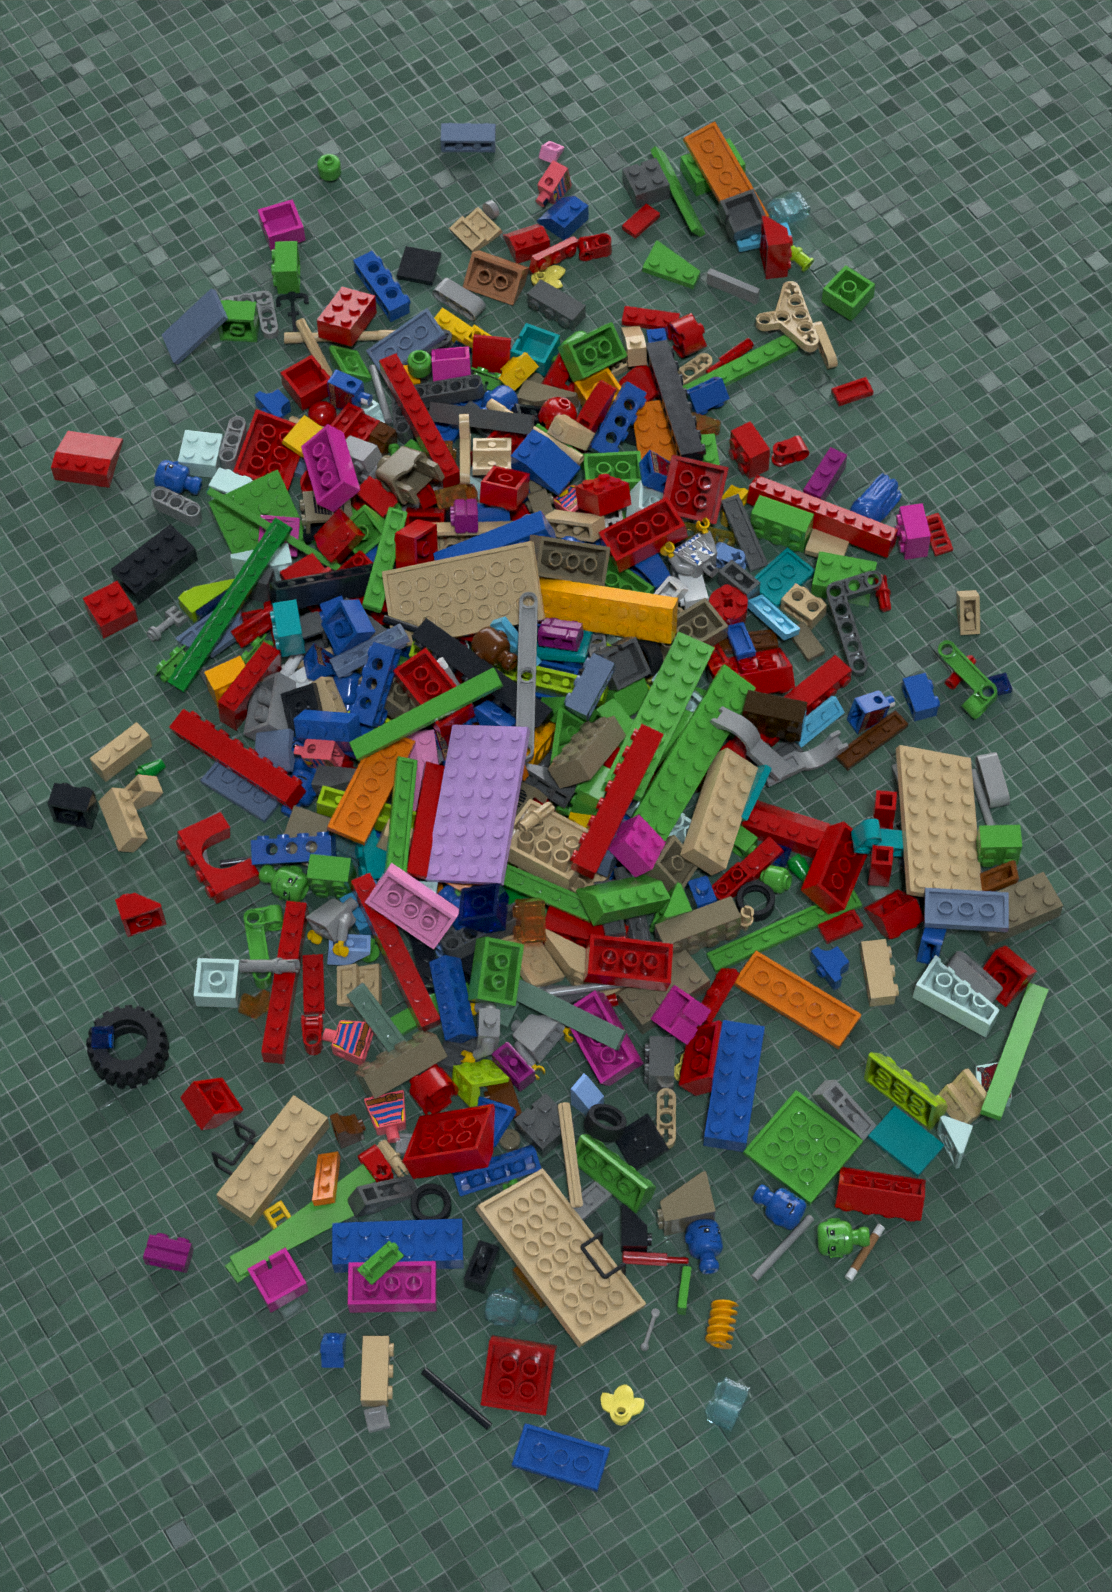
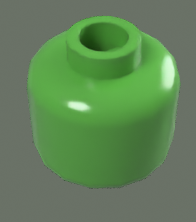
(329, 167)
(419, 364)
(777, 878)

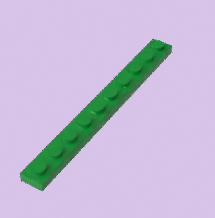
(230, 605)

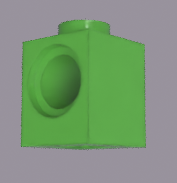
(744, 843)

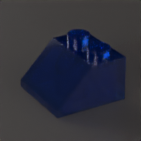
(484, 908)

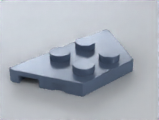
(227, 639)

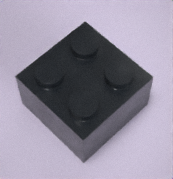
(73, 805)

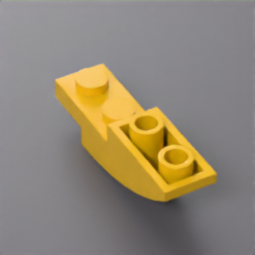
(459, 329)

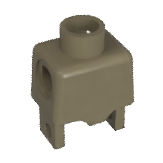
(407, 473)

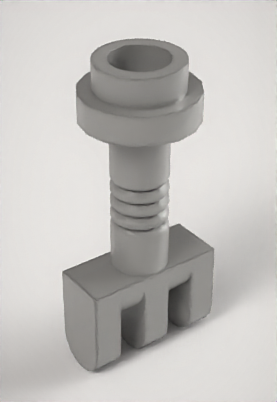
(173, 617)

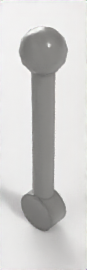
(655, 1314)

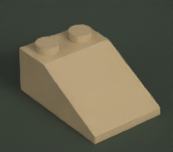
(568, 957)

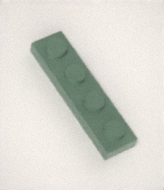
(375, 1017)

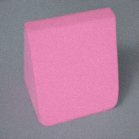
(551, 151)

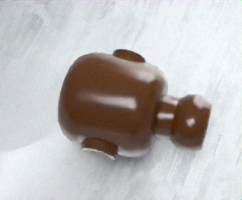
(494, 648)

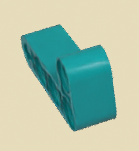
(869, 834)

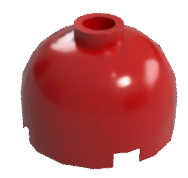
(554, 407)

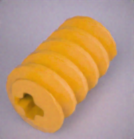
(719, 1323)

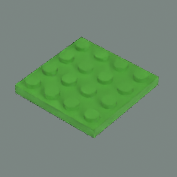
(261, 496)
(803, 1147)

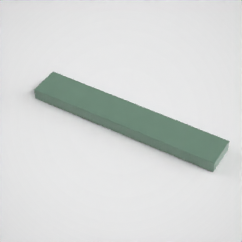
(570, 1015)

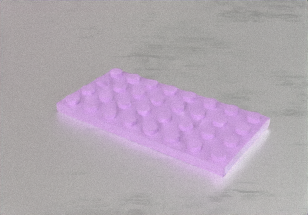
(478, 804)

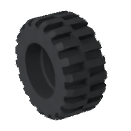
(143, 1066)

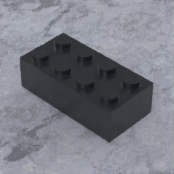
(154, 564)

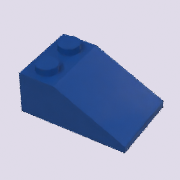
(545, 462)

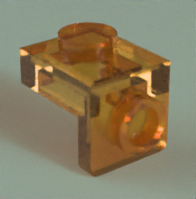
(256, 1005)

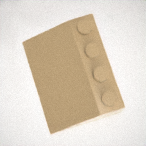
(546, 847)

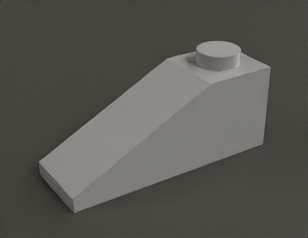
(843, 1108)

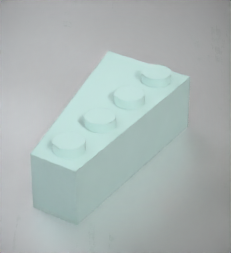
(955, 998)

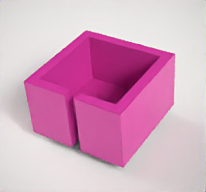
(281, 223)
(450, 363)
(913, 531)
(637, 845)
(680, 1014)
(280, 1283)

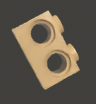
(800, 609)

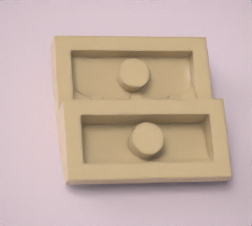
(476, 230)
(490, 452)
(825, 543)
(352, 976)
(964, 1097)

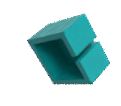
(539, 345)
(287, 628)

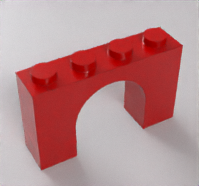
(235, 699)
(882, 856)
(218, 882)

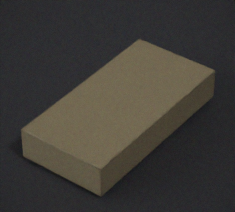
(807, 643)

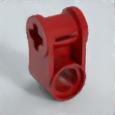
(595, 247)
(790, 450)
(312, 1030)
(376, 1163)

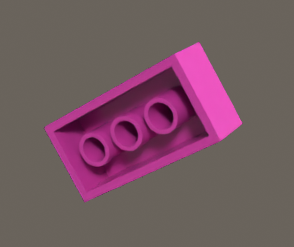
(330, 468)
(605, 1061)
(401, 1289)

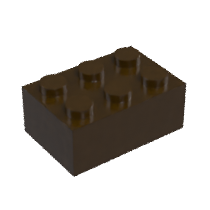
(775, 715)

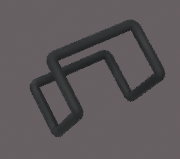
(215, 1155)
(600, 1235)

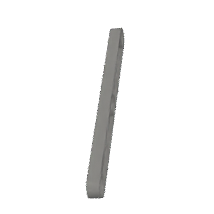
(527, 663)

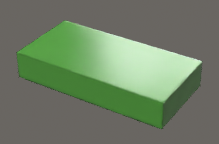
(684, 1290)

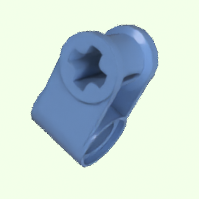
(726, 553)

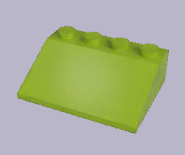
(904, 1090)

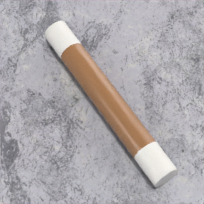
(864, 1253)

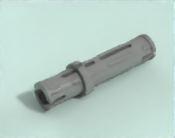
(275, 965)

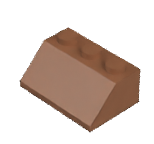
(495, 277)

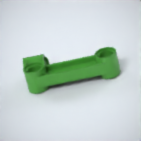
(972, 676)
(269, 919)

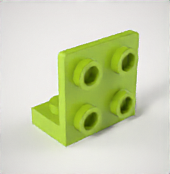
(474, 1075)

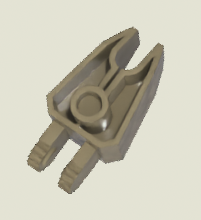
(539, 499)

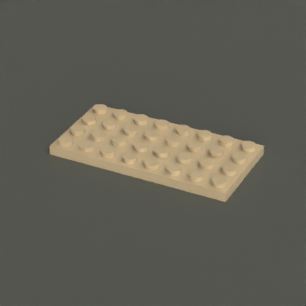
(465, 590)
(937, 821)
(545, 1243)

